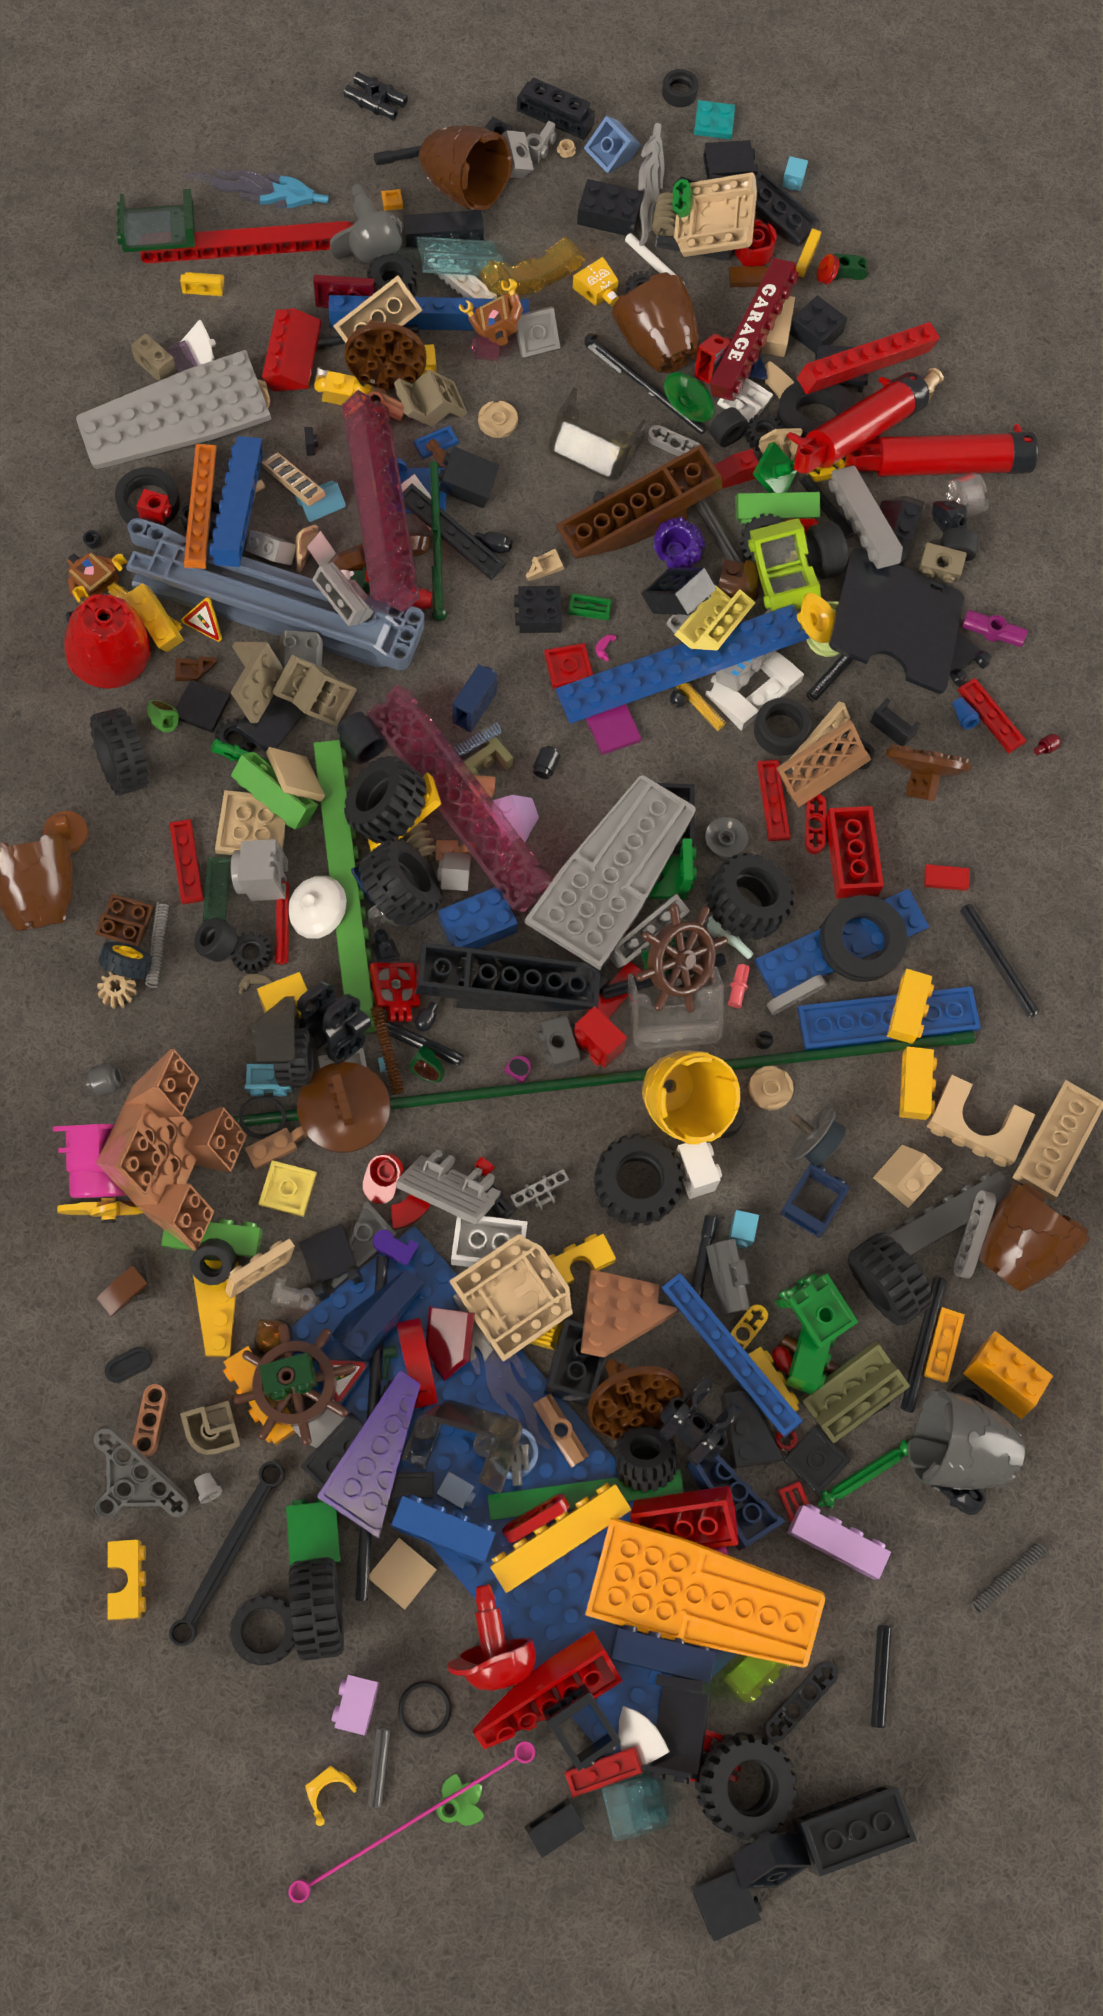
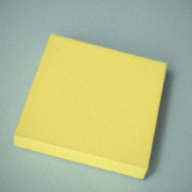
(287, 1188)

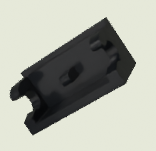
(554, 1828)

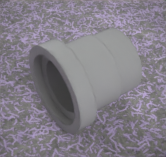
(207, 1488)

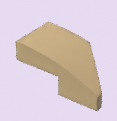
(777, 379)
(545, 565)

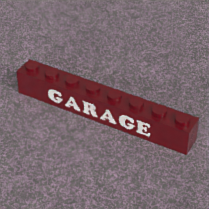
(754, 329)

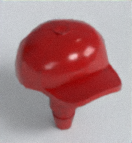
(495, 1661)

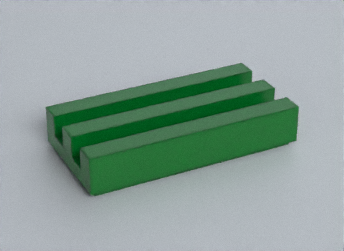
(589, 610)

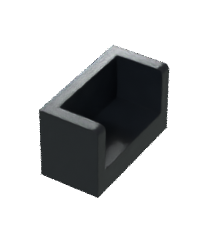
(893, 725)

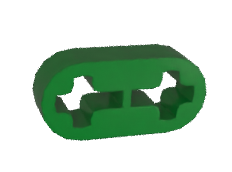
(679, 198)

